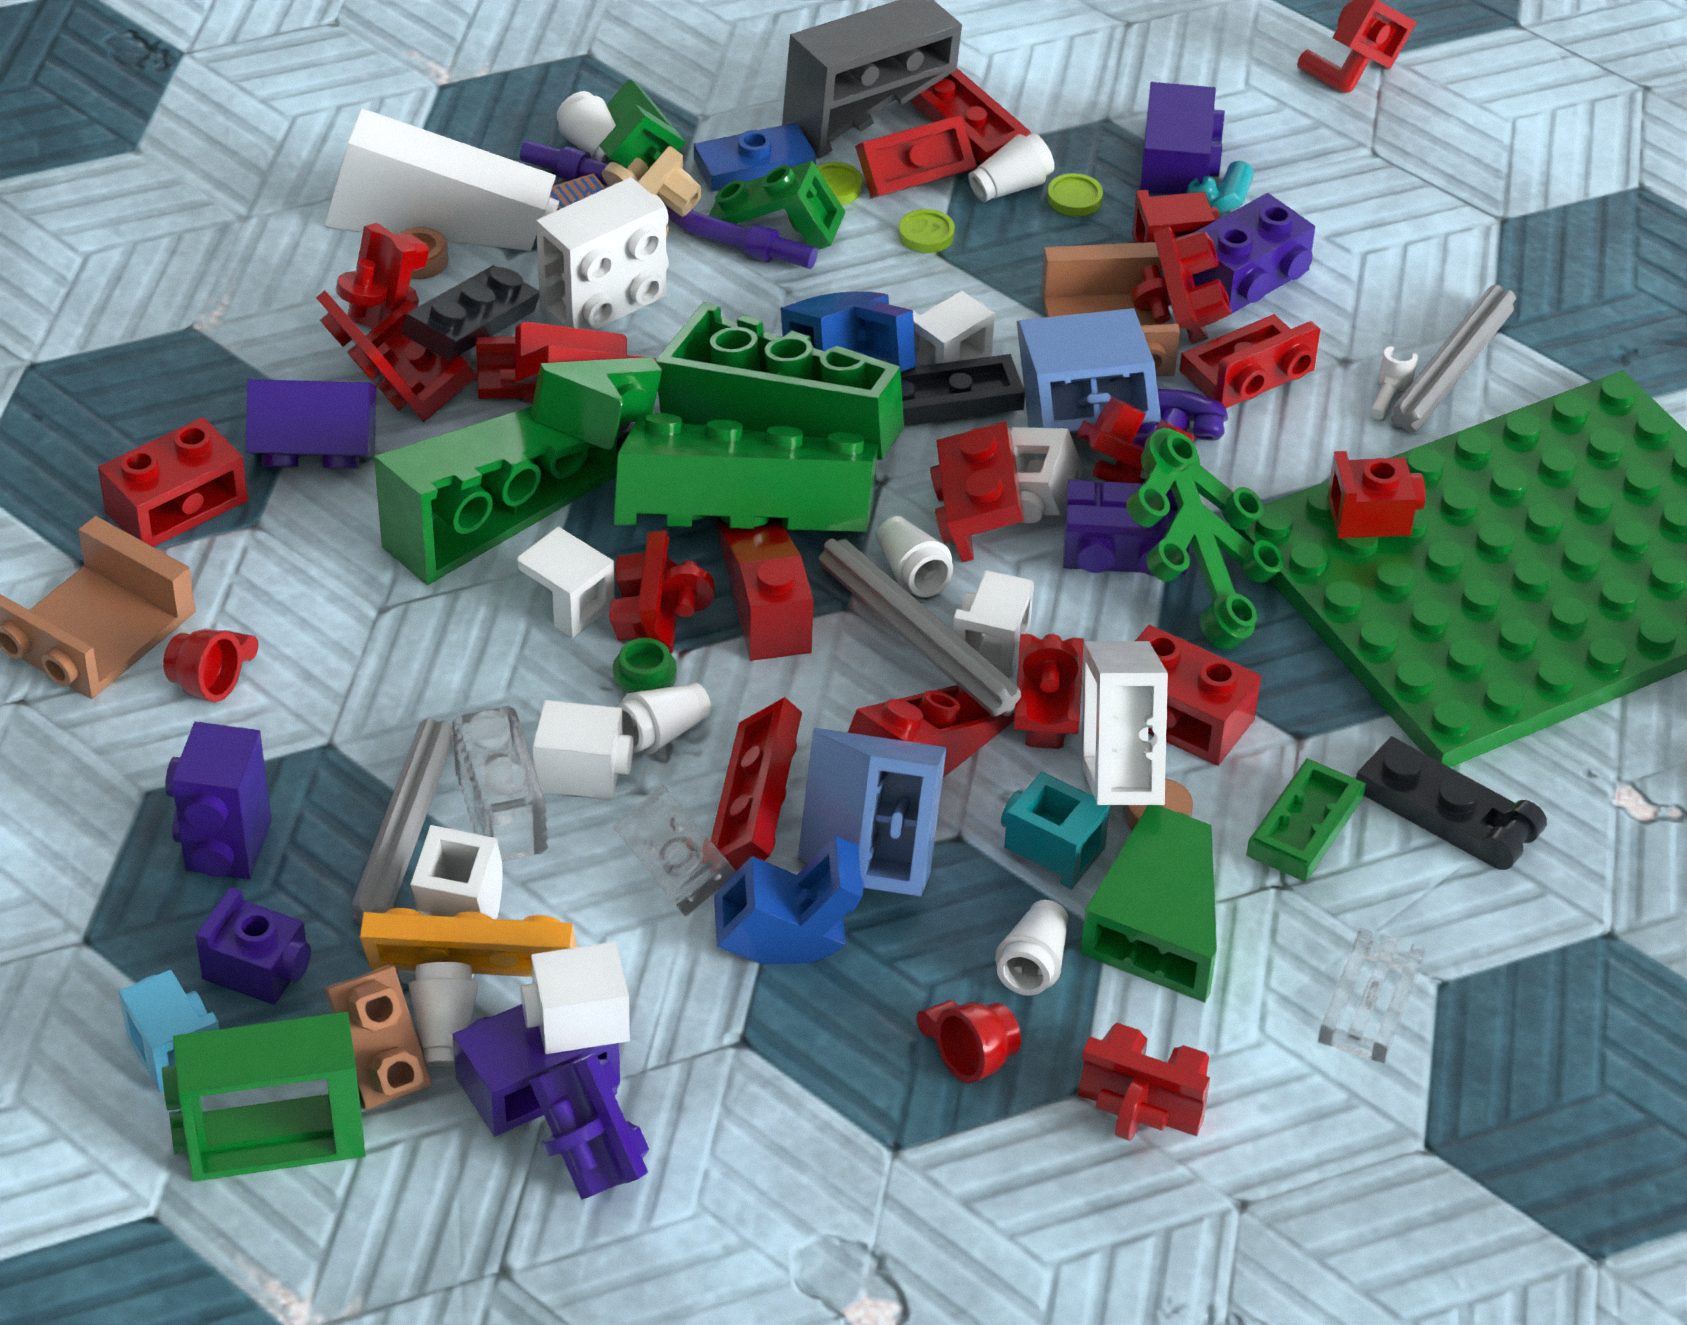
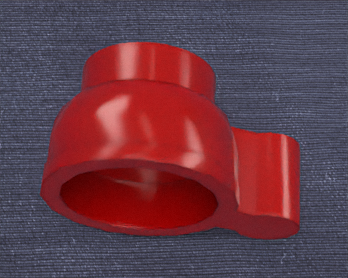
(208, 661)
(971, 1037)

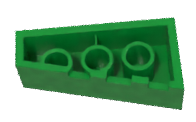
(770, 380)
(744, 475)
(478, 488)

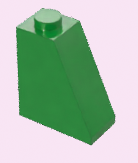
(1158, 905)

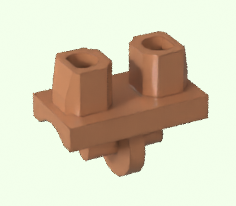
(382, 1036)

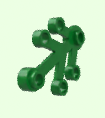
(1174, 463)

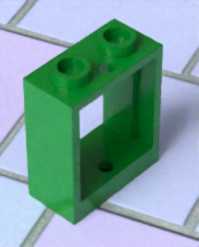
(272, 1132)

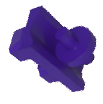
(589, 1125)

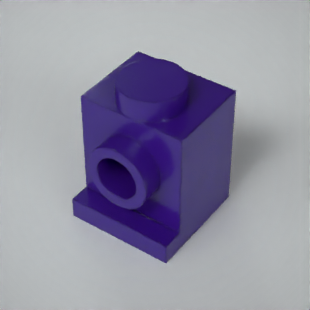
(251, 948)

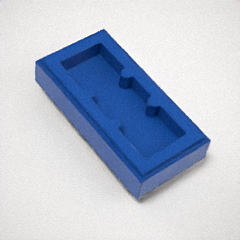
(751, 154)

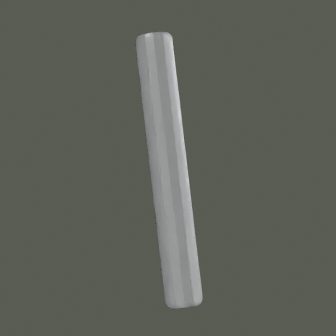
(1453, 359)
(403, 819)

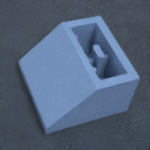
(1082, 362)
(877, 797)

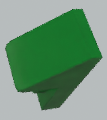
(595, 396)

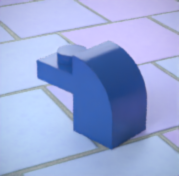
(855, 322)
(789, 916)

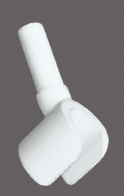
(1393, 377)

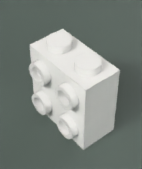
(602, 256)

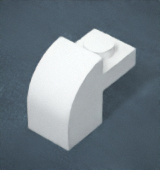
(455, 876)

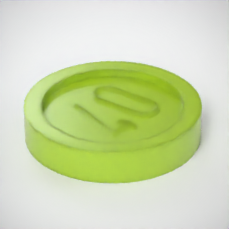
(843, 180)
(1075, 194)
(926, 230)

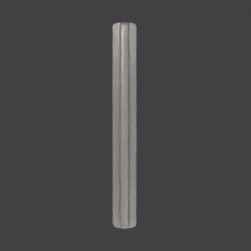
(920, 627)

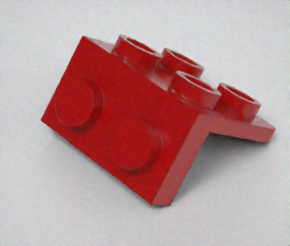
(408, 369)

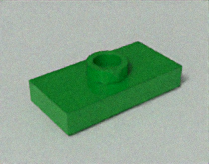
(1305, 819)

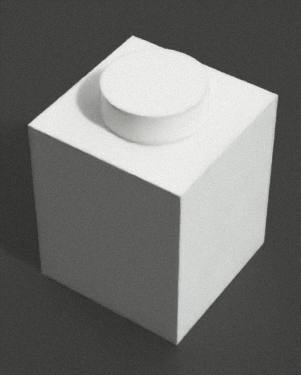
(581, 749)
(578, 998)

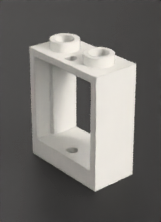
(1120, 701)

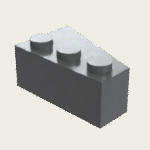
(863, 63)

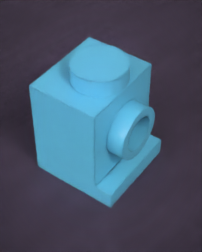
(155, 1013)

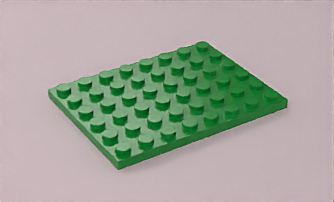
(1527, 578)

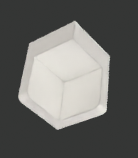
(575, 574)

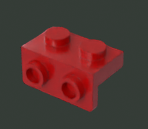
(552, 344)
(1251, 359)
(977, 485)

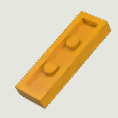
(471, 938)

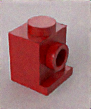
(1180, 212)
(1373, 496)

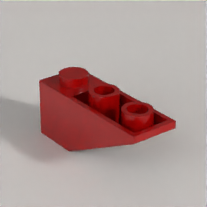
(935, 718)

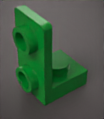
(639, 128)
(797, 189)

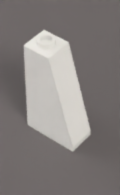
(429, 181)

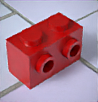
(173, 483)
(1207, 696)

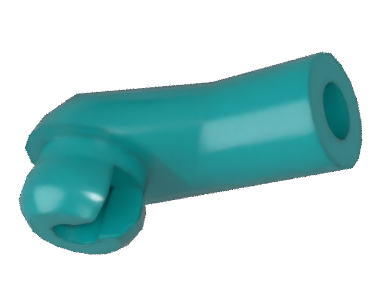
(1231, 191)

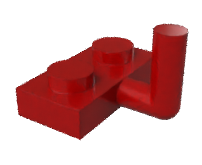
(1371, 32)

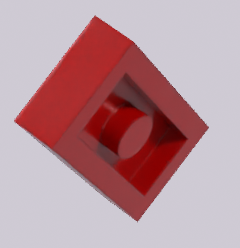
(916, 156)

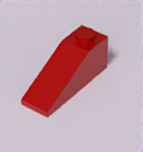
(768, 589)

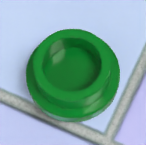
(644, 666)

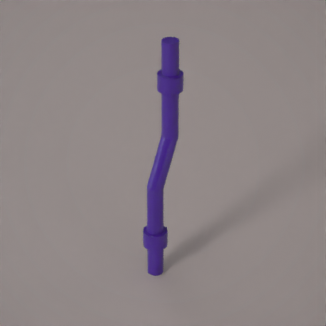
(757, 242)

